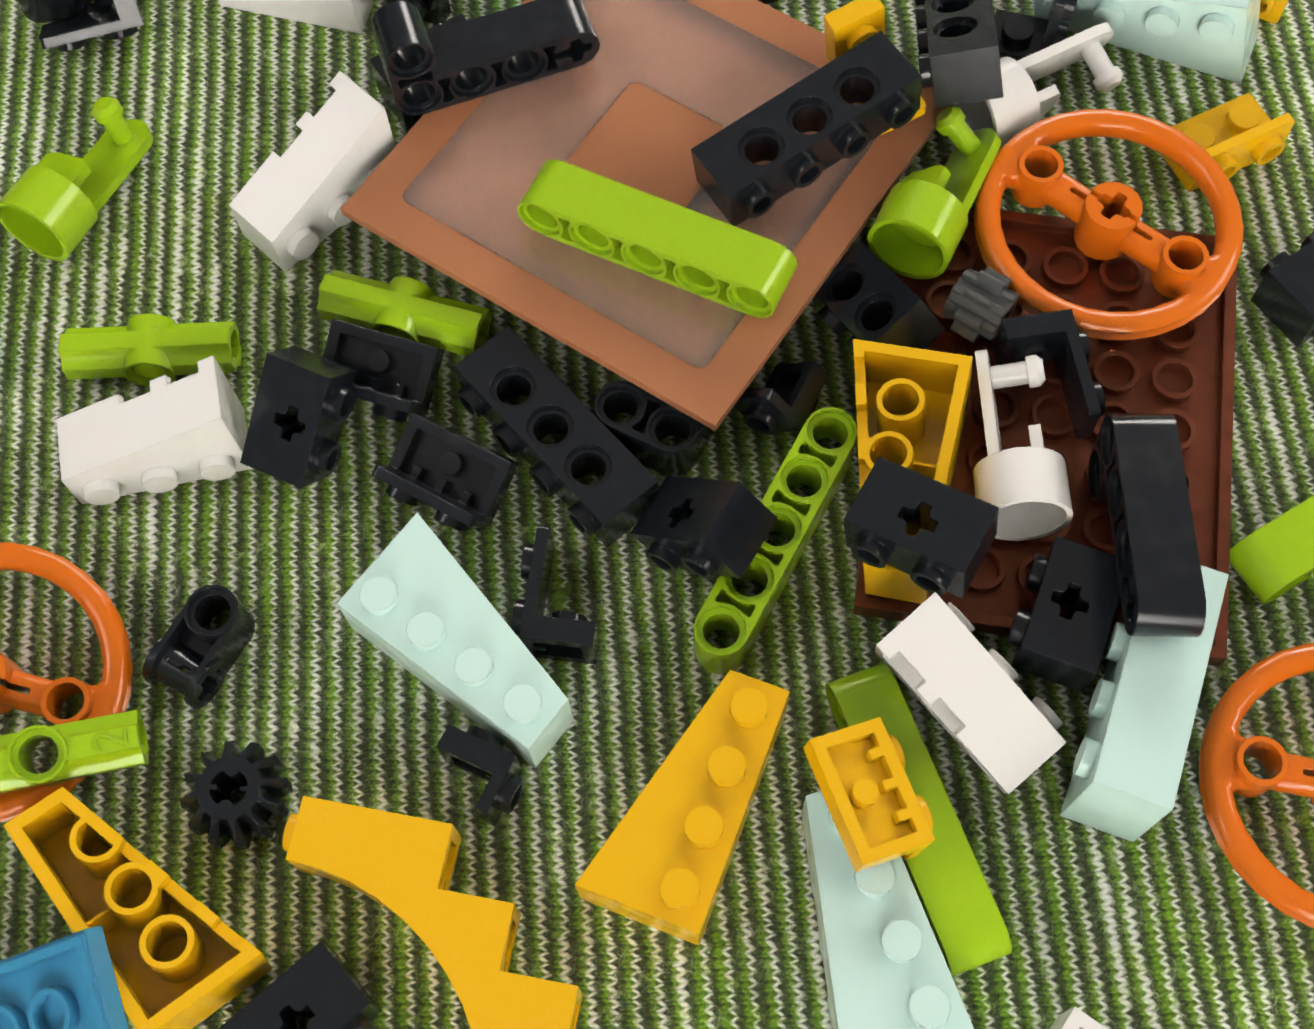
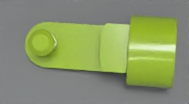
(60, 196)
(930, 207)

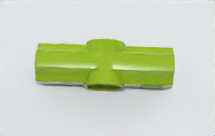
(404, 310)
(148, 349)
(84, 750)

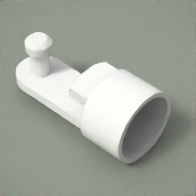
(1021, 102)
(1022, 481)

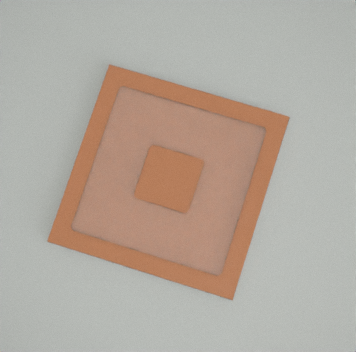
(632, 114)

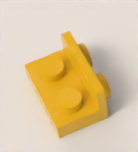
(1235, 136)
(870, 794)

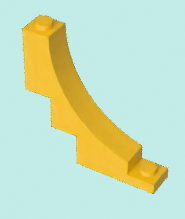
(409, 870)

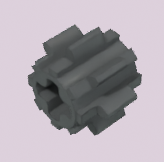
(980, 304)

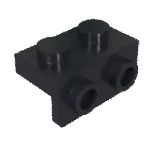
(390, 369)
(447, 473)

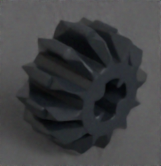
(215, 808)

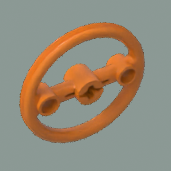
(1110, 221)
(48, 696)
(1224, 773)

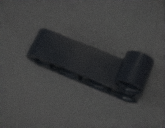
(478, 54)
(650, 424)
(1157, 559)

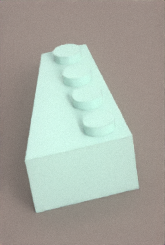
(1190, 33)
(450, 637)
(1141, 725)
(875, 939)

